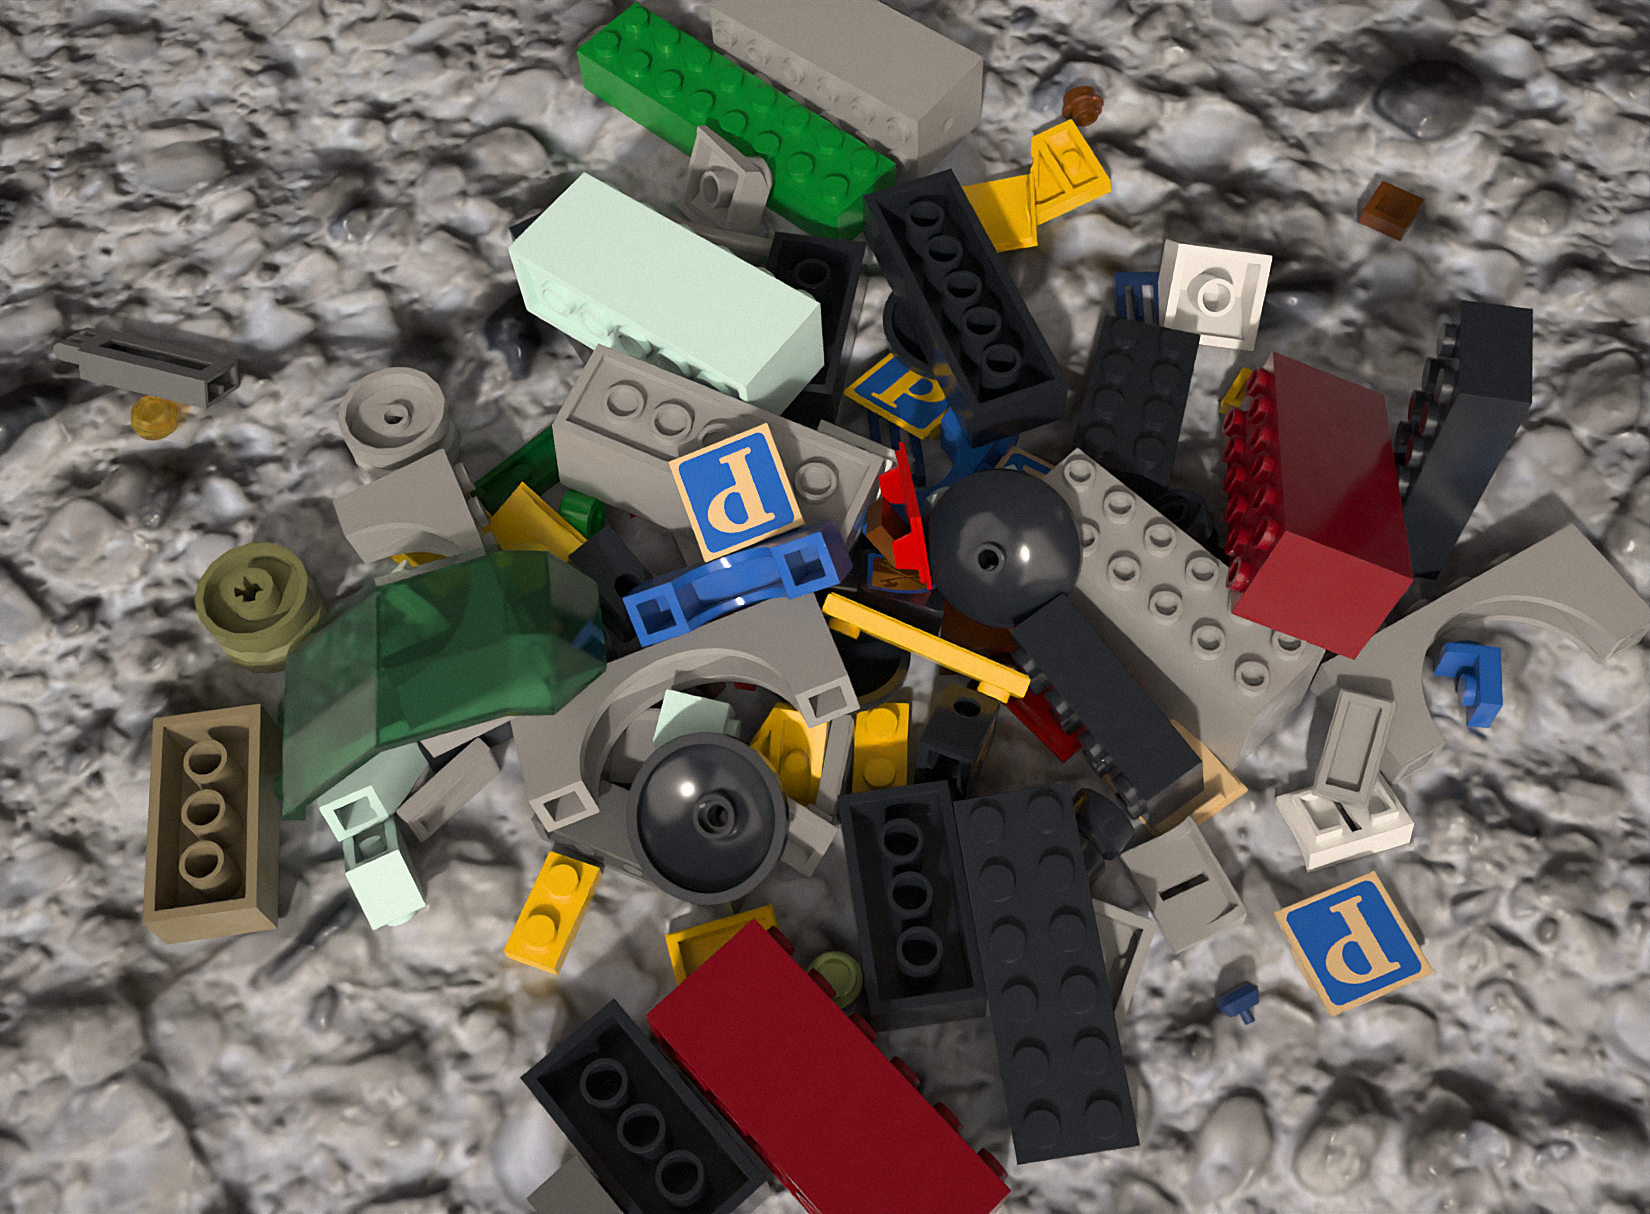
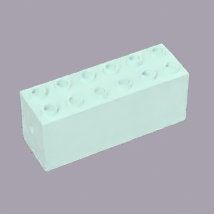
(667, 296)

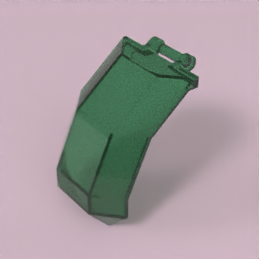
(434, 655)

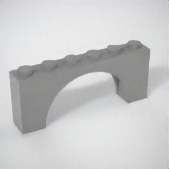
(419, 511)
(1550, 584)
(768, 645)

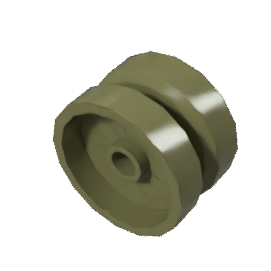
(258, 604)

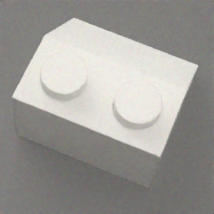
(1213, 292)

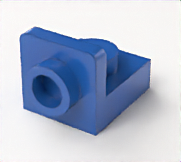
(1479, 676)

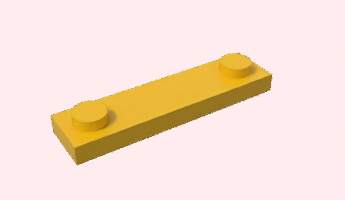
(994, 679)

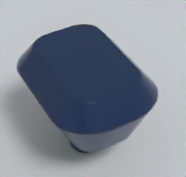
(1239, 1001)

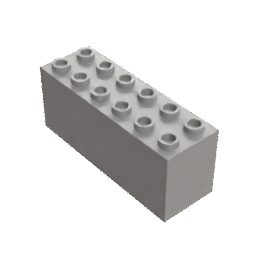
(860, 70)
(636, 418)
(1170, 618)

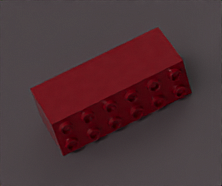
(1313, 507)
(815, 1089)

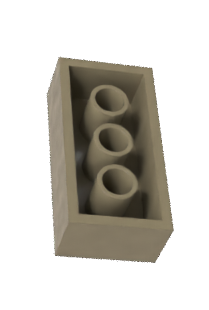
(213, 825)

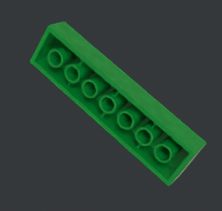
(680, 84)

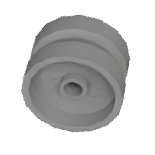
(395, 420)

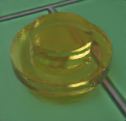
(154, 417)

